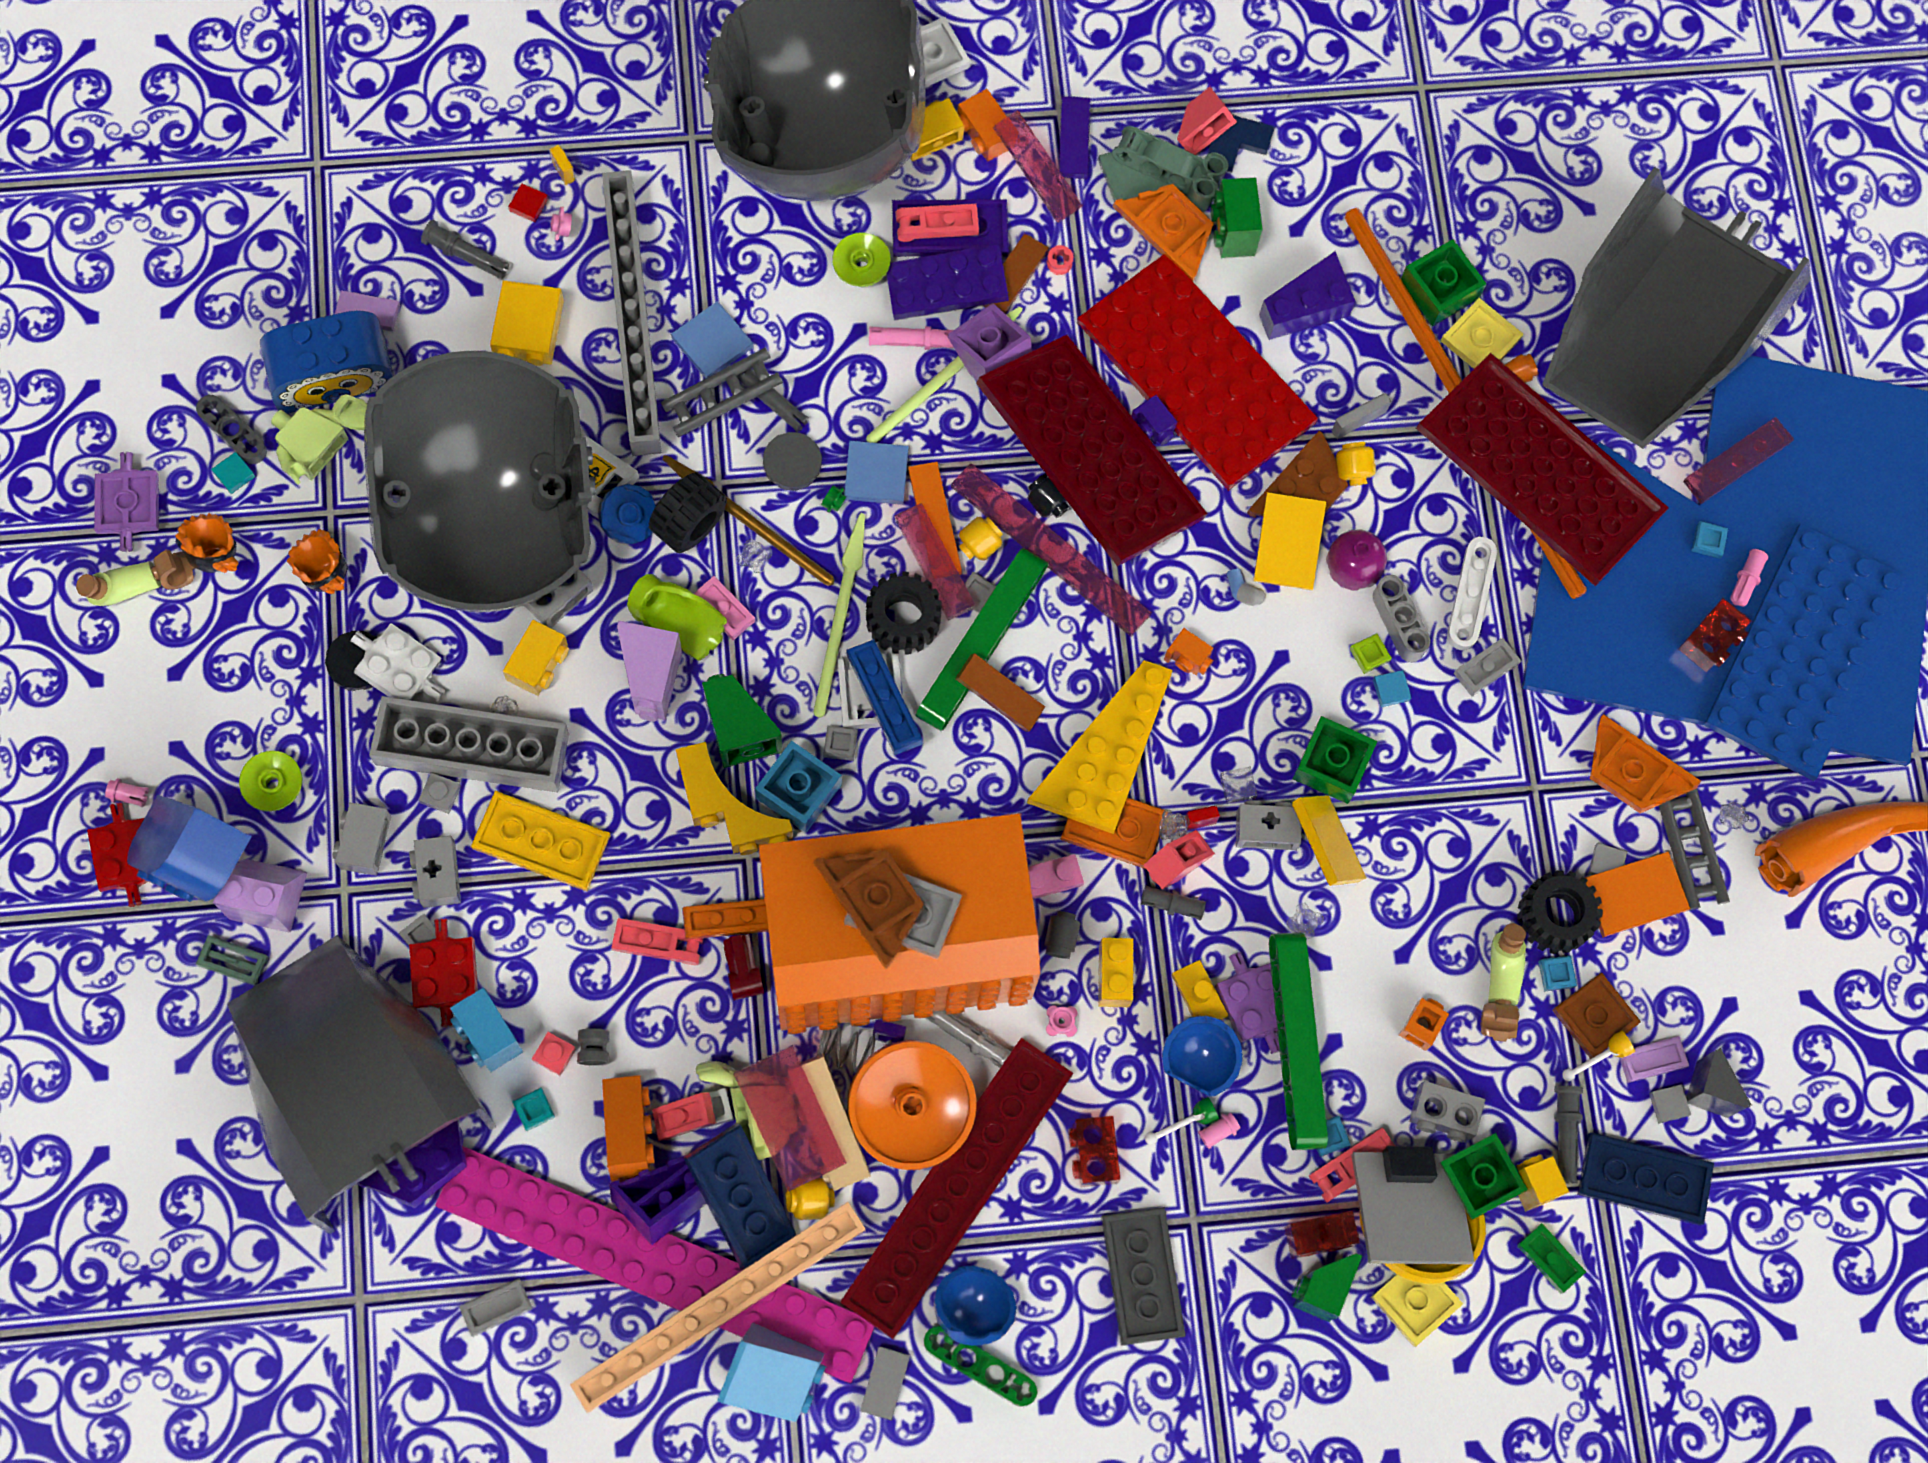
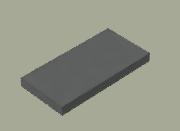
(1142, 1276)

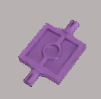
(126, 501)
(1250, 1002)

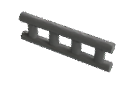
(704, 389)
(1709, 855)

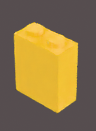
(527, 322)

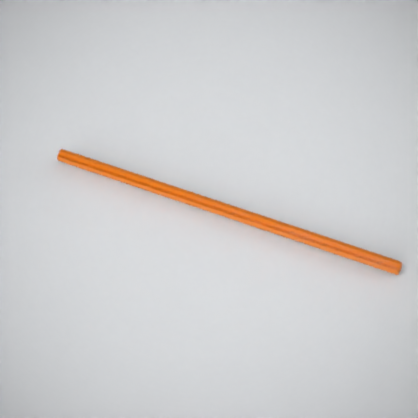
(1438, 358)

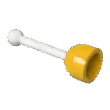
(1618, 1045)

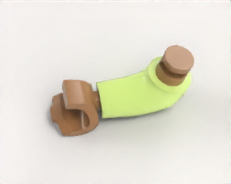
(119, 584)
(1501, 1015)

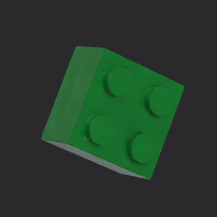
(1237, 217)
(1443, 282)
(1334, 760)

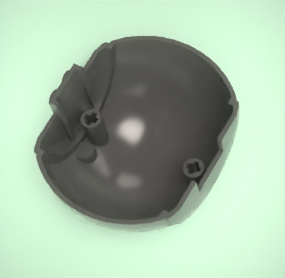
(817, 94)
(470, 460)

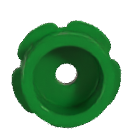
(833, 499)

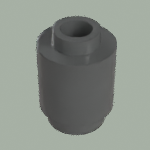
(1062, 935)

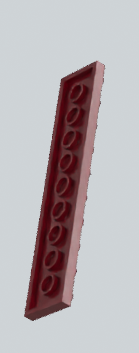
(956, 1190)

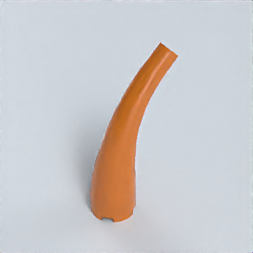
(1822, 843)

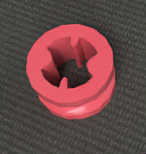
(1067, 254)

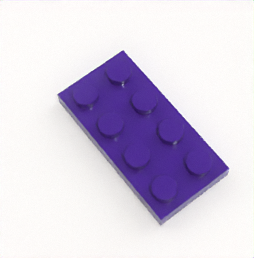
(947, 282)

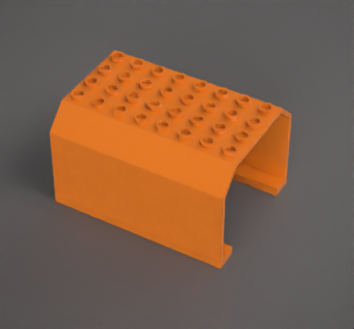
(832, 975)

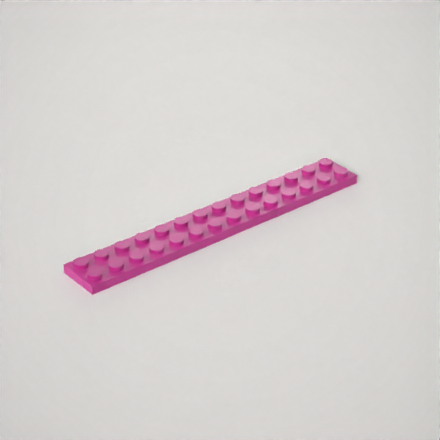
(616, 1251)

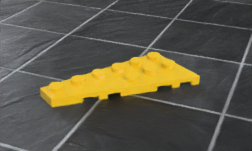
(1101, 765)

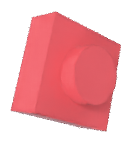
(553, 1053)

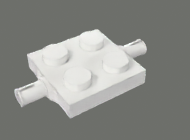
(397, 664)

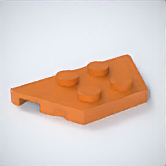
(1169, 225)
(1635, 769)

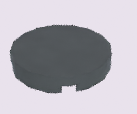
(792, 461)

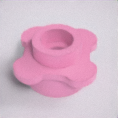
(561, 223)
(1066, 1013)

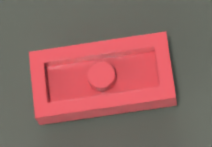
(684, 1116)

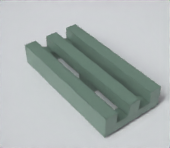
(256, 970)

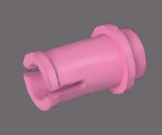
(126, 793)
(1219, 1130)

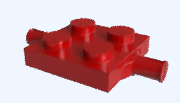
(110, 852)
(443, 971)

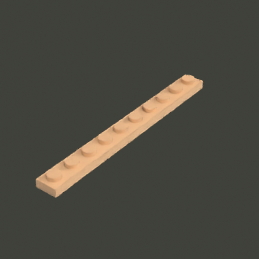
(717, 1307)

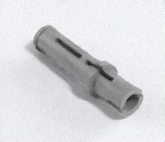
(972, 1037)

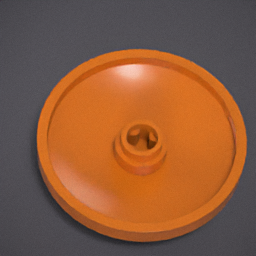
(911, 1104)

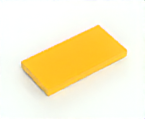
(540, 841)

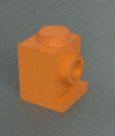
(1190, 653)
(1435, 1016)

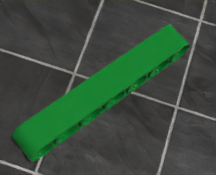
(982, 636)
(1298, 1041)

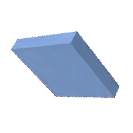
(712, 340)
(876, 472)

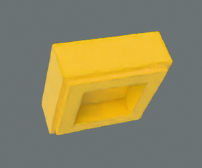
(562, 164)

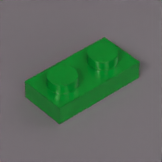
(1551, 1258)

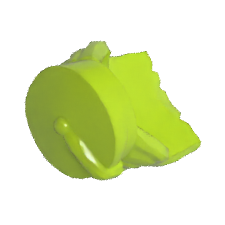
(677, 610)

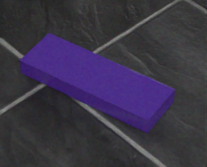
(1074, 137)

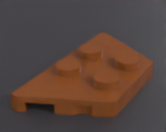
(1309, 476)
(875, 898)

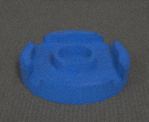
(626, 513)

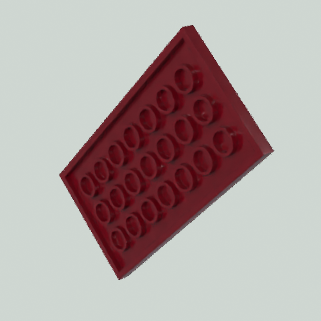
(1091, 449)
(1542, 468)

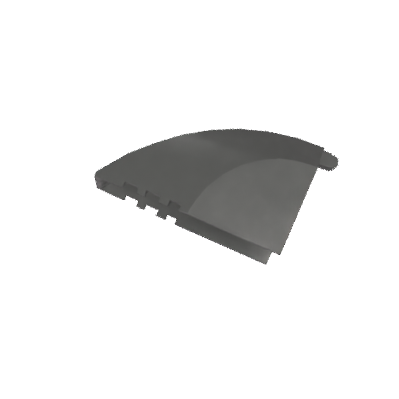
(1666, 314)
(343, 1074)

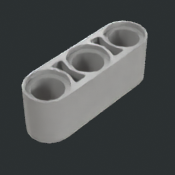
(1403, 605)

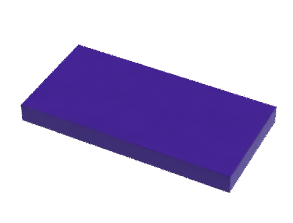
(991, 221)

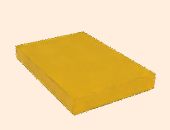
(1289, 541)
(1328, 840)

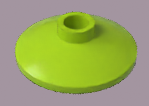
(860, 248)
(263, 769)

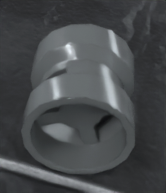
(593, 1047)

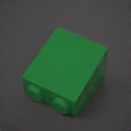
(739, 723)

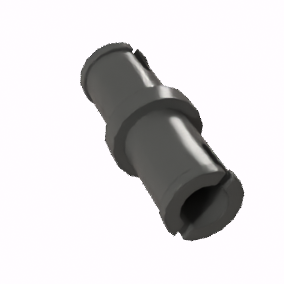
(1173, 902)

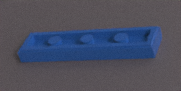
(884, 697)

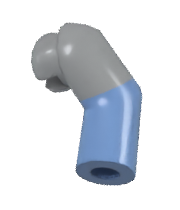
(1244, 592)

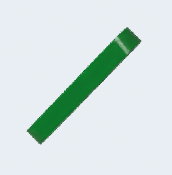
(977, 1371)

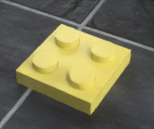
(1481, 333)
(1416, 1306)

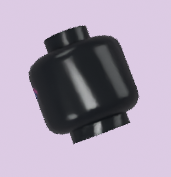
(1046, 498)

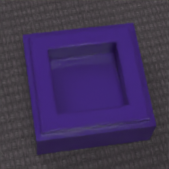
(885, 1031)

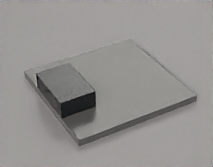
(1410, 1208)

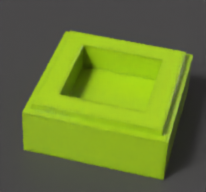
(1370, 653)

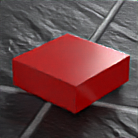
(528, 202)
(1202, 817)

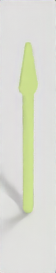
(921, 395)
(851, 563)

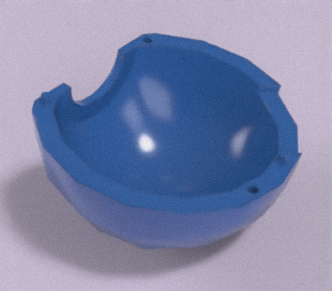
(1203, 1054)
(974, 1306)

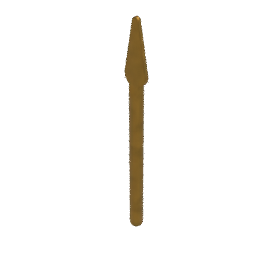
(762, 530)

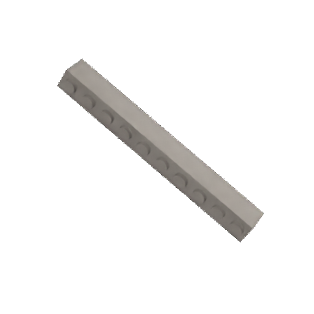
(631, 313)

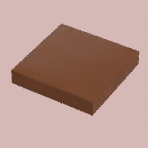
(1595, 1015)

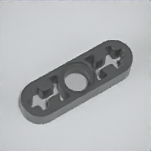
(228, 417)

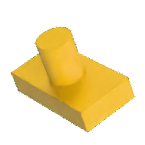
(1199, 992)

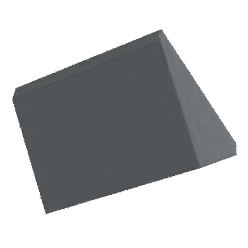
(1716, 1086)

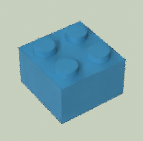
(798, 786)
(483, 1025)

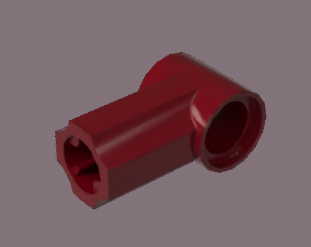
(743, 975)

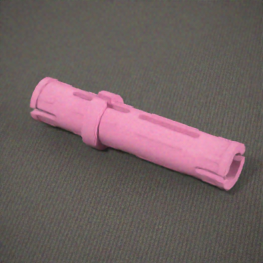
(910, 337)

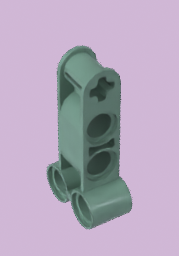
(1172, 165)

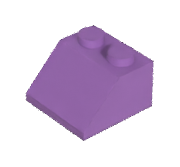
(989, 341)

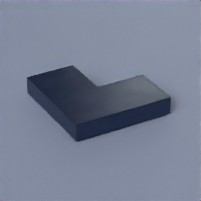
(1245, 135)

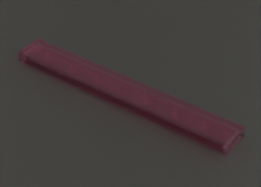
(1045, 543)

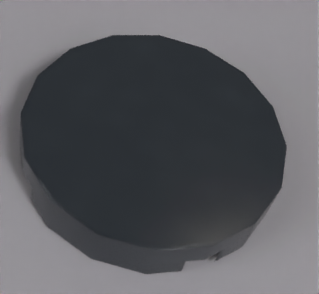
(342, 660)

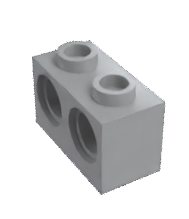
(563, 600)
(1447, 1102)

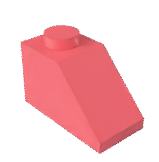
(1204, 121)
(1178, 859)

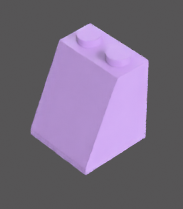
(651, 667)
(262, 895)

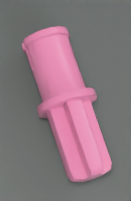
(1748, 577)

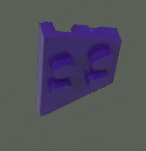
(435, 1162)

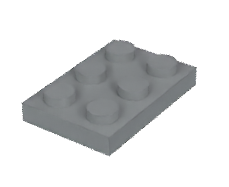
(933, 922)

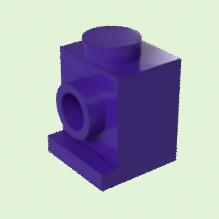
(1155, 420)

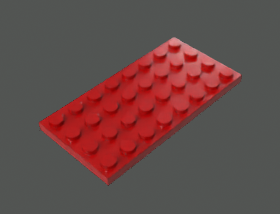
(1200, 367)

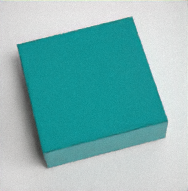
(233, 473)
(533, 1109)

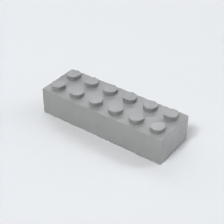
(469, 744)

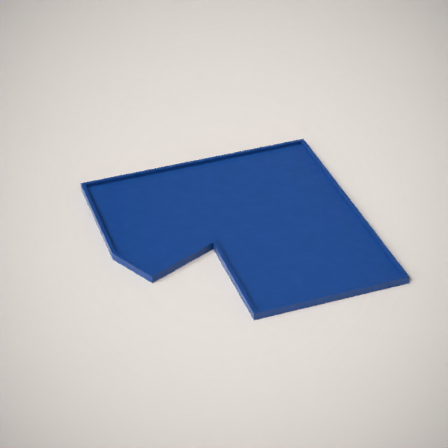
(1847, 474)

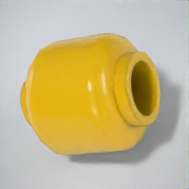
(1356, 463)
(980, 538)
(810, 1200)

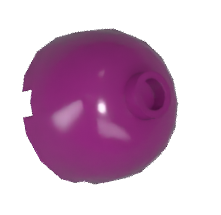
(1356, 559)

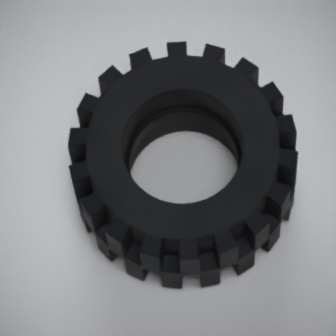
(687, 512)
(903, 590)
(1580, 899)

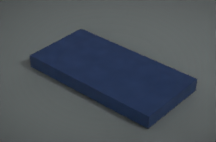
(1645, 1179)
(740, 1196)

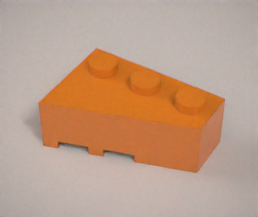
(627, 1127)

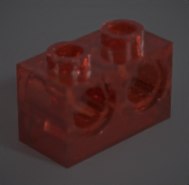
(1712, 633)
(1104, 1151)
(1322, 1235)

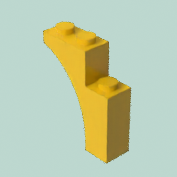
(713, 802)

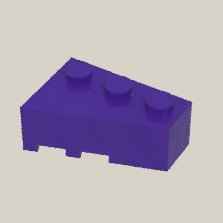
(1308, 300)
(658, 1198)

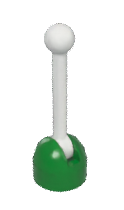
(1202, 1113)

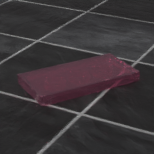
(790, 1118)

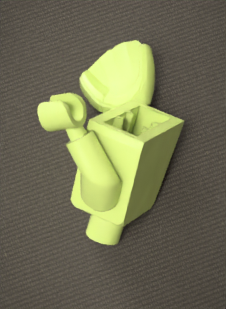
(315, 435)
(723, 1074)

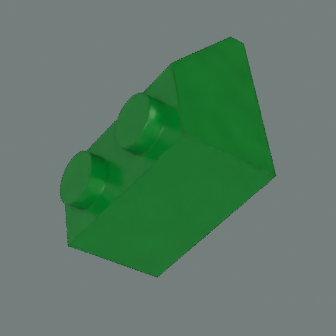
(1483, 1176)
(1326, 1289)

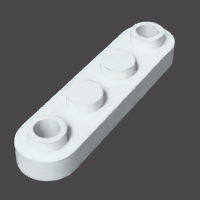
(1472, 593)

